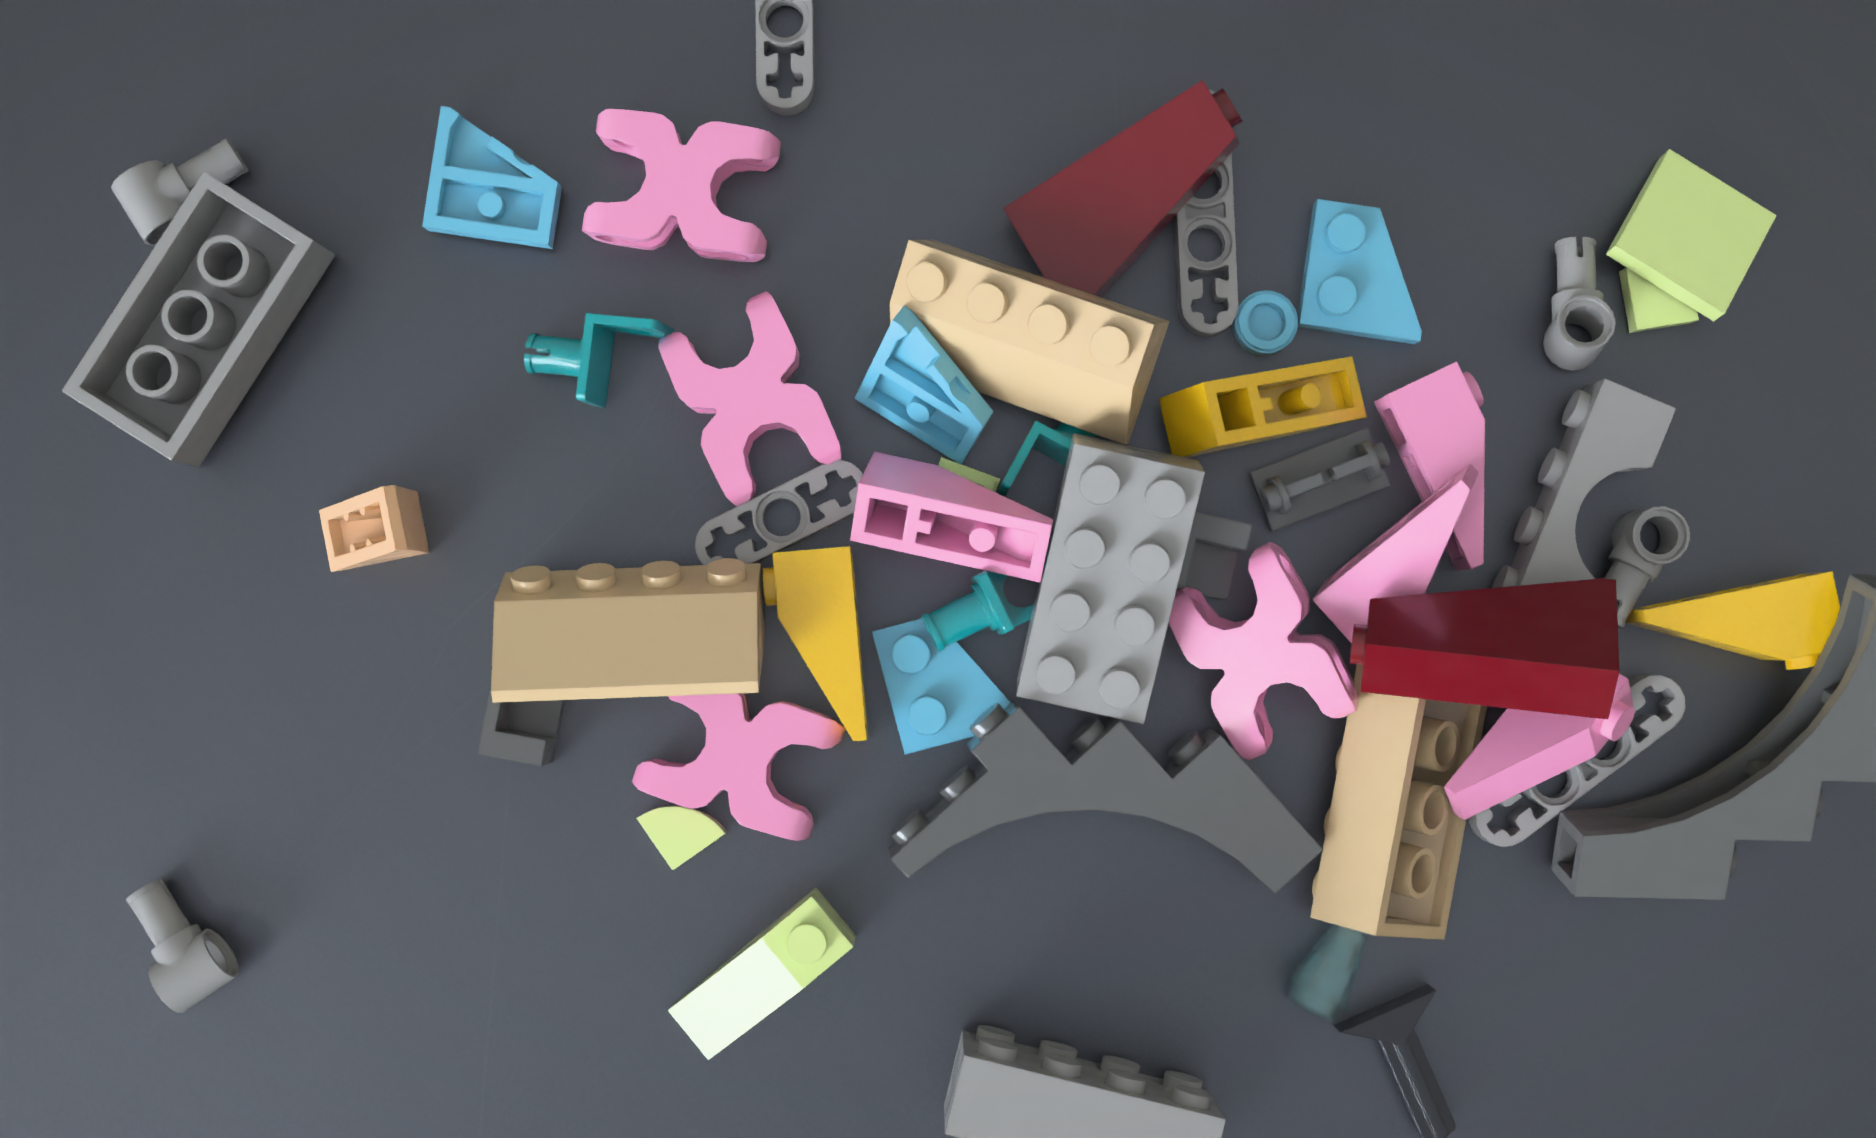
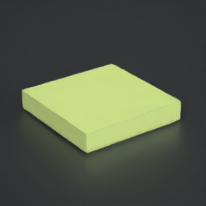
(1691, 235)

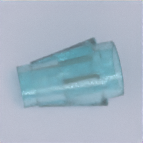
(1328, 973)

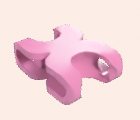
(681, 185)
(750, 399)
(1262, 652)
(739, 761)

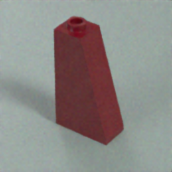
(1117, 199)
(1497, 647)

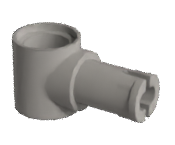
(156, 191)
(1578, 304)
(1635, 565)
(187, 959)

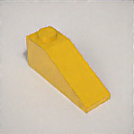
(1261, 406)
(821, 617)
(1760, 620)

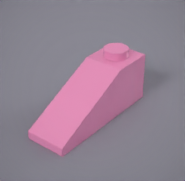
(1437, 435)
(947, 519)
(1399, 559)
(1530, 749)

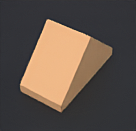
(374, 528)

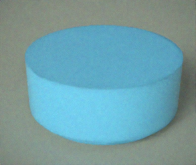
(1265, 323)

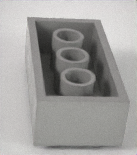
(198, 322)
(1109, 578)
(1050, 1093)

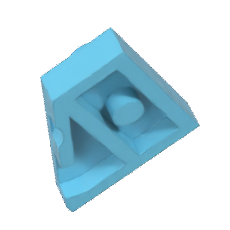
(487, 189)
(1354, 276)
(923, 389)
(930, 690)

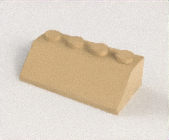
(1033, 337)
(628, 631)
(1390, 823)

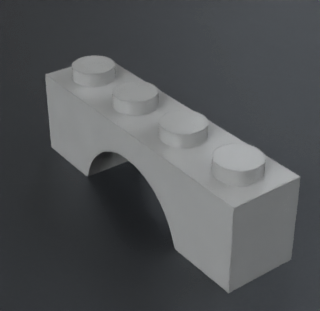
(1605, 435)

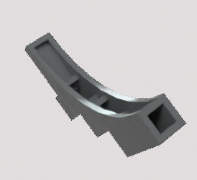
(1108, 769)
(1766, 791)

